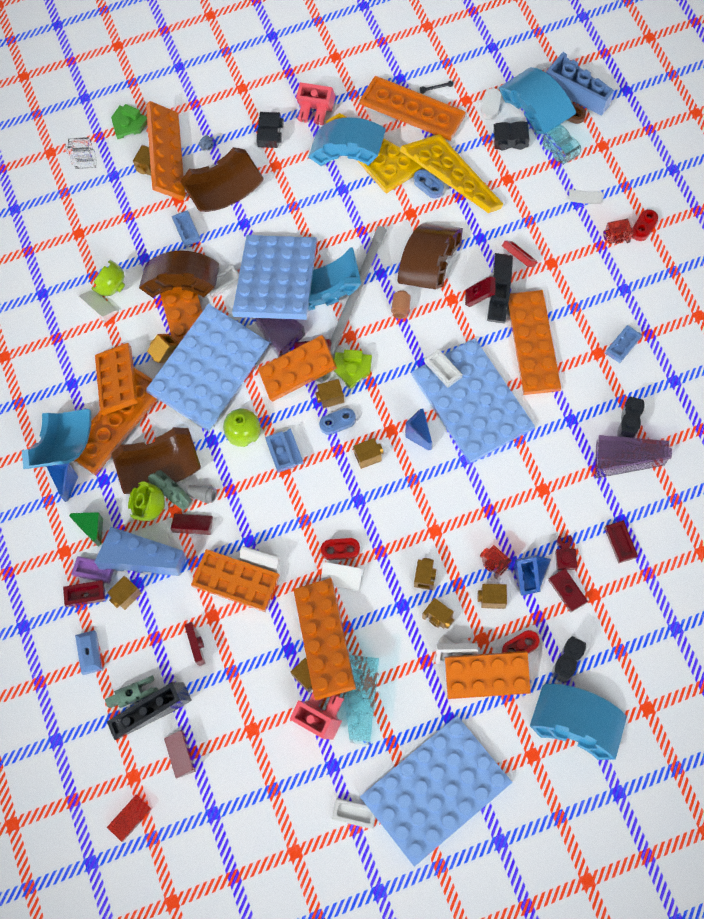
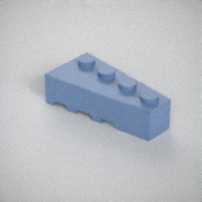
(580, 84)
(138, 554)

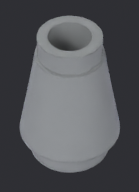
(203, 493)

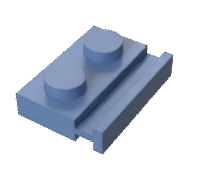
(284, 450)

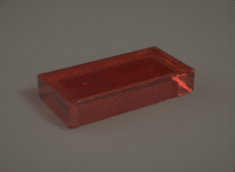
(129, 818)

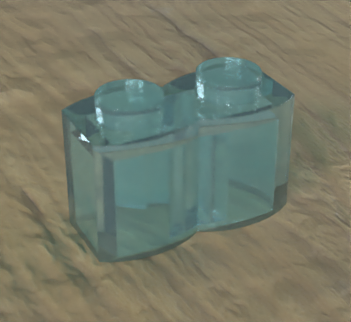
(561, 144)

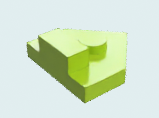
(352, 366)

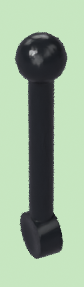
(423, 89)

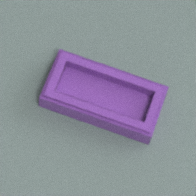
(87, 569)

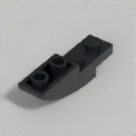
(499, 302)

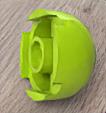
(109, 280)
(241, 427)
(146, 502)

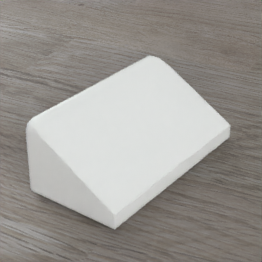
(98, 305)
(260, 559)
(342, 575)

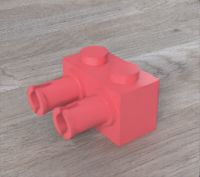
(314, 97)
(316, 720)

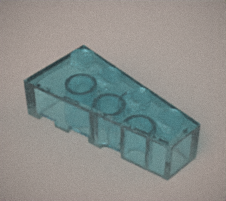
(361, 701)

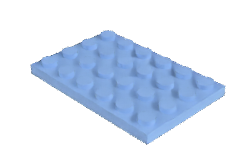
(275, 277)
(208, 367)
(478, 407)
(435, 790)

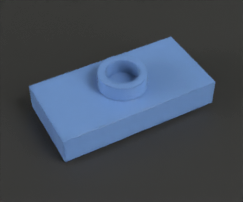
(186, 228)
(623, 344)

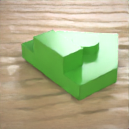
(128, 121)

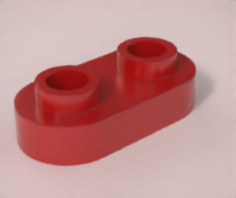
(644, 223)
(340, 547)
(518, 642)

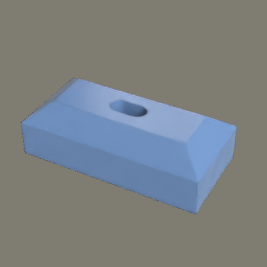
(92, 662)

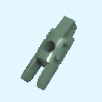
(170, 489)
(122, 696)

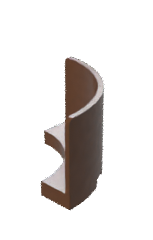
(223, 184)
(426, 254)
(179, 269)
(170, 452)

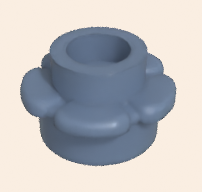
(206, 143)

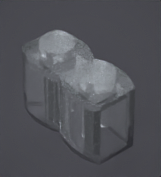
(81, 153)

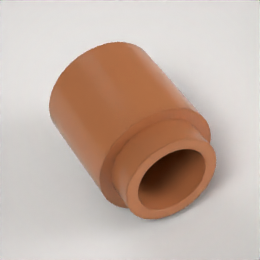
(400, 304)

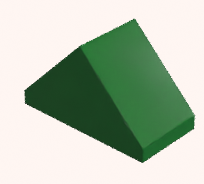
(91, 524)

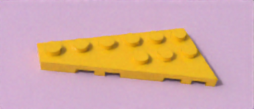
(446, 164)
(390, 166)

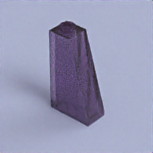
(280, 333)
(625, 455)

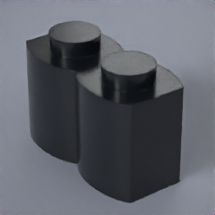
(269, 129)
(511, 135)
(630, 417)
(567, 662)

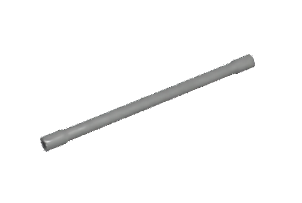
(350, 303)

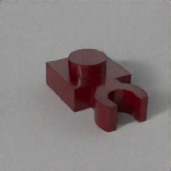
(565, 556)

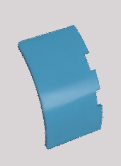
(540, 98)
(347, 137)
(334, 280)
(61, 439)
(579, 716)

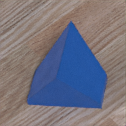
(418, 430)
(64, 479)
(530, 573)

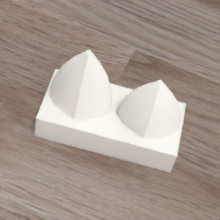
(447, 648)

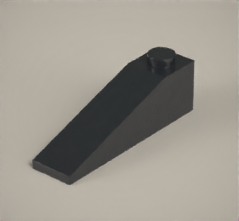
(149, 709)

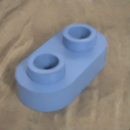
(430, 183)
(338, 422)

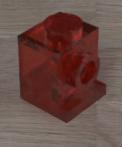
(618, 231)
(495, 561)

